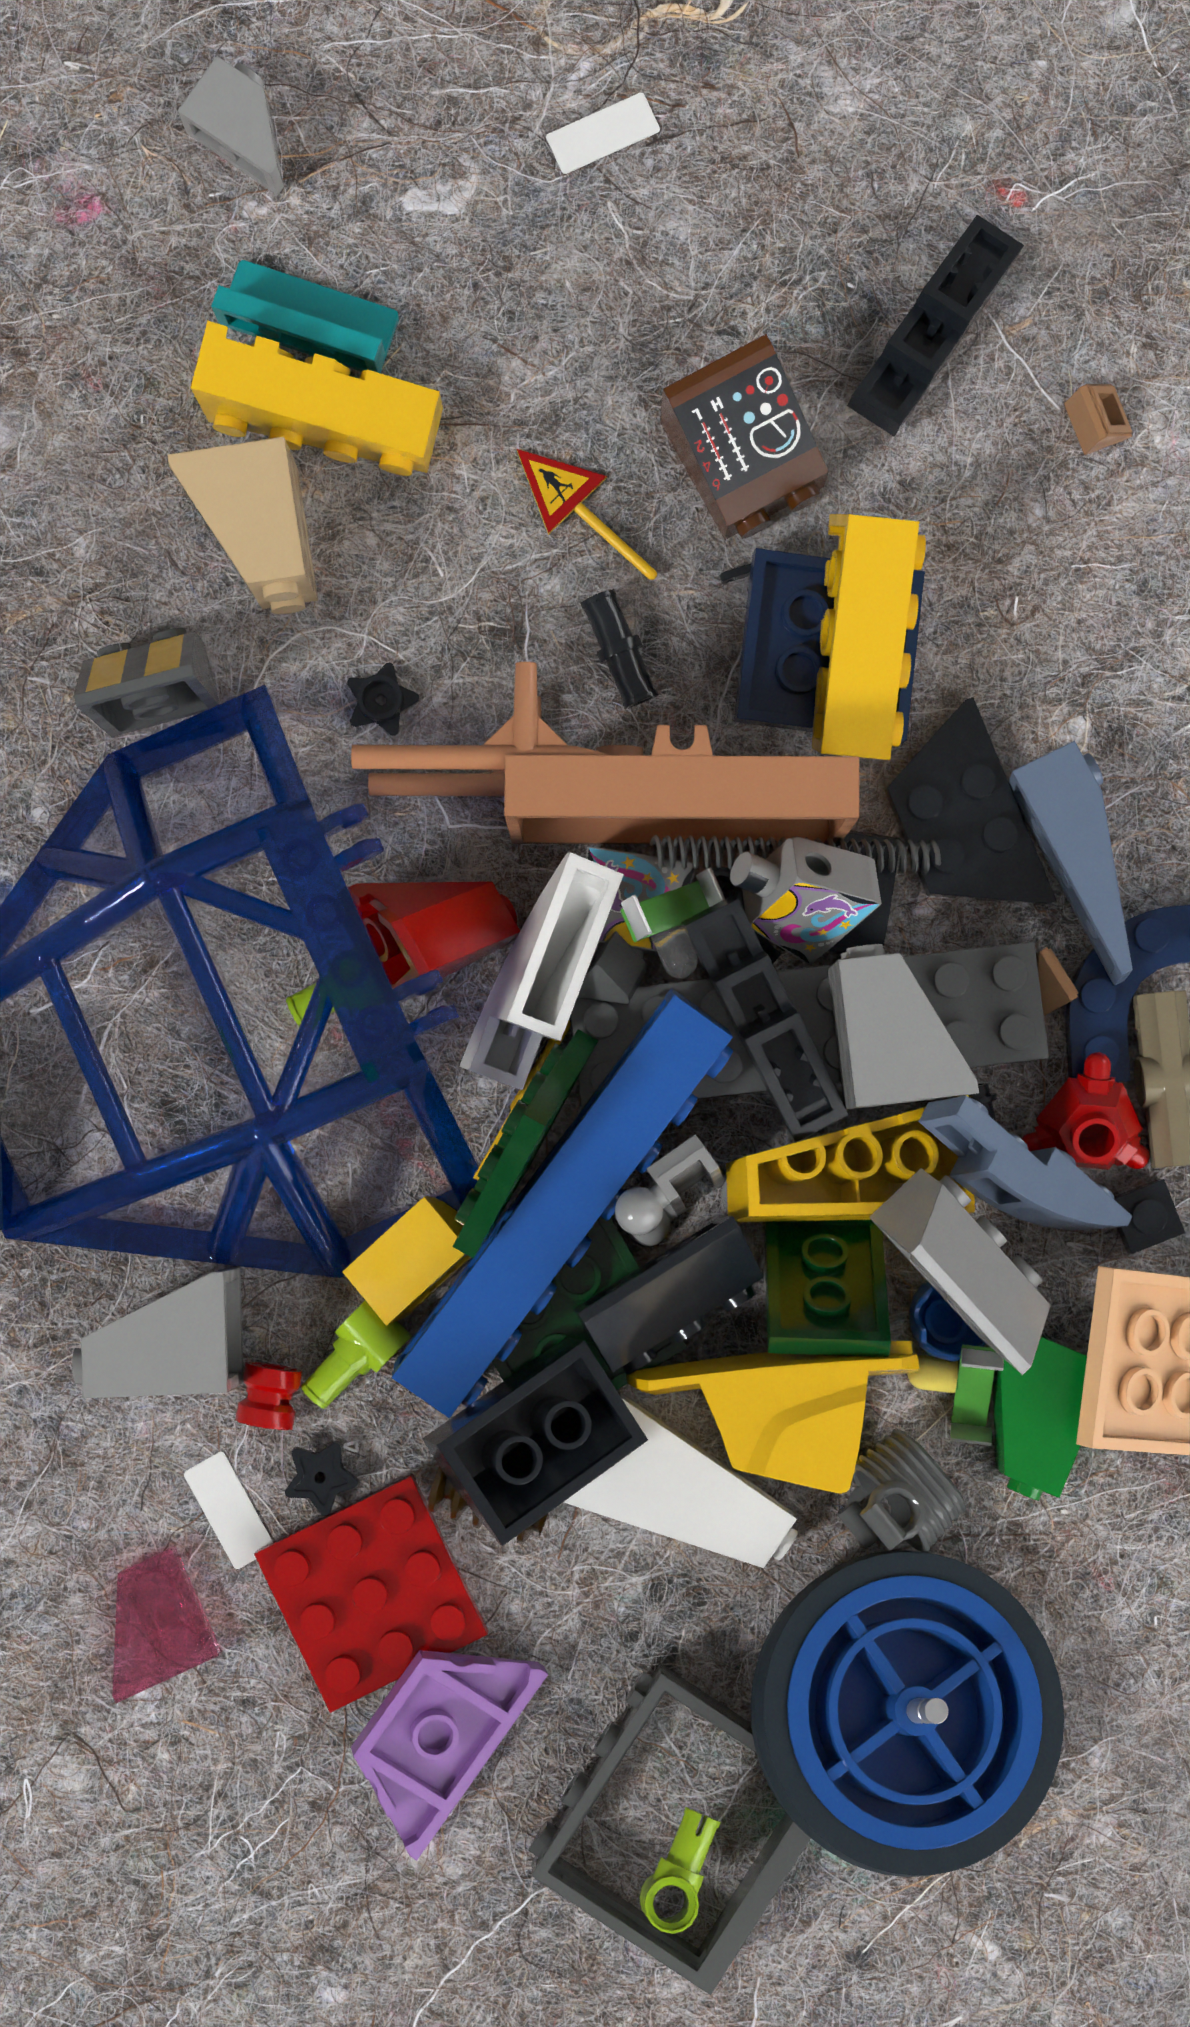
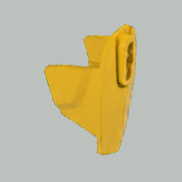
(785, 1412)

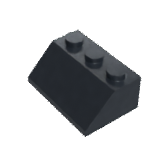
(670, 1295)
(535, 1439)

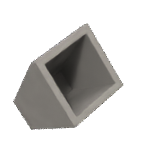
(890, 1034)
(169, 1346)

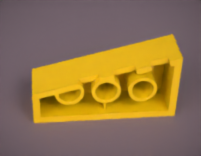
(315, 403)
(866, 635)
(837, 1173)

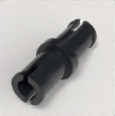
(619, 648)

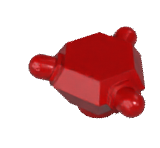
(1092, 1121)

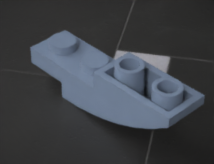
(1026, 1184)

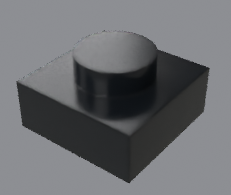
(1152, 1218)

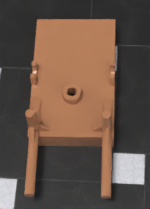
(619, 793)

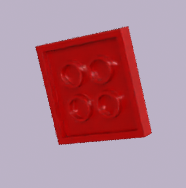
(370, 1592)

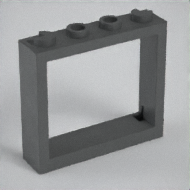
(711, 1960)

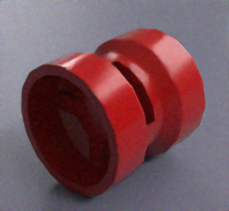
(269, 1395)

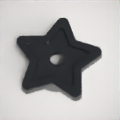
(366, 692)
(326, 1461)

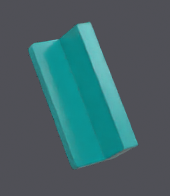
(306, 316)

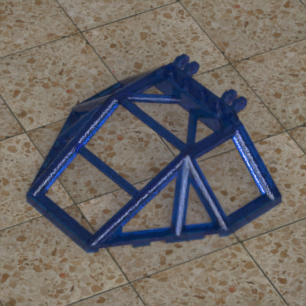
(349, 980)

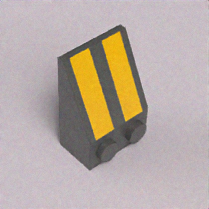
(146, 683)

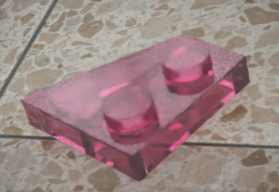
(158, 1625)

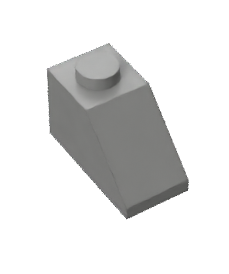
(234, 120)

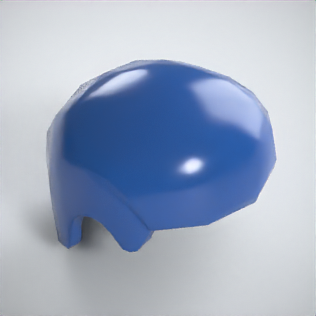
(938, 1326)

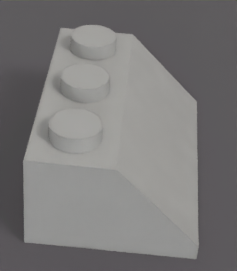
(967, 1265)

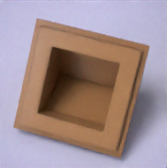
(1097, 417)

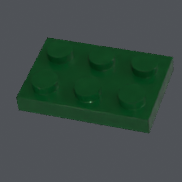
(826, 1288)

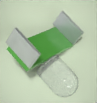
(664, 916)

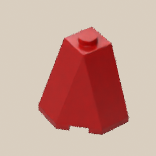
(434, 924)

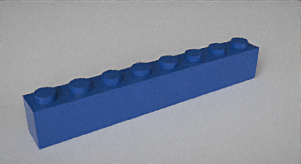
(562, 1203)

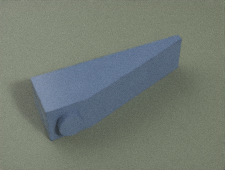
(1069, 822)

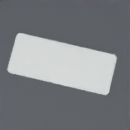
(603, 133)
(228, 1509)

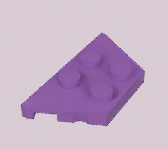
(439, 1734)

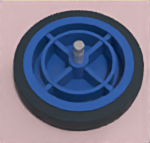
(907, 1713)

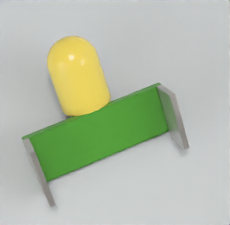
(971, 1387)

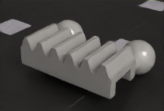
(648, 1212)

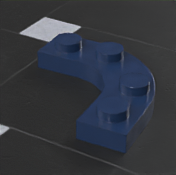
(1100, 1012)

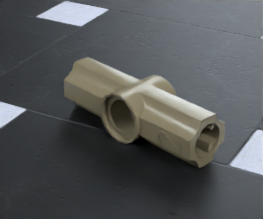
(1164, 1074)

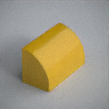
(409, 1260)

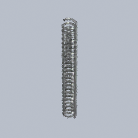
(742, 846)

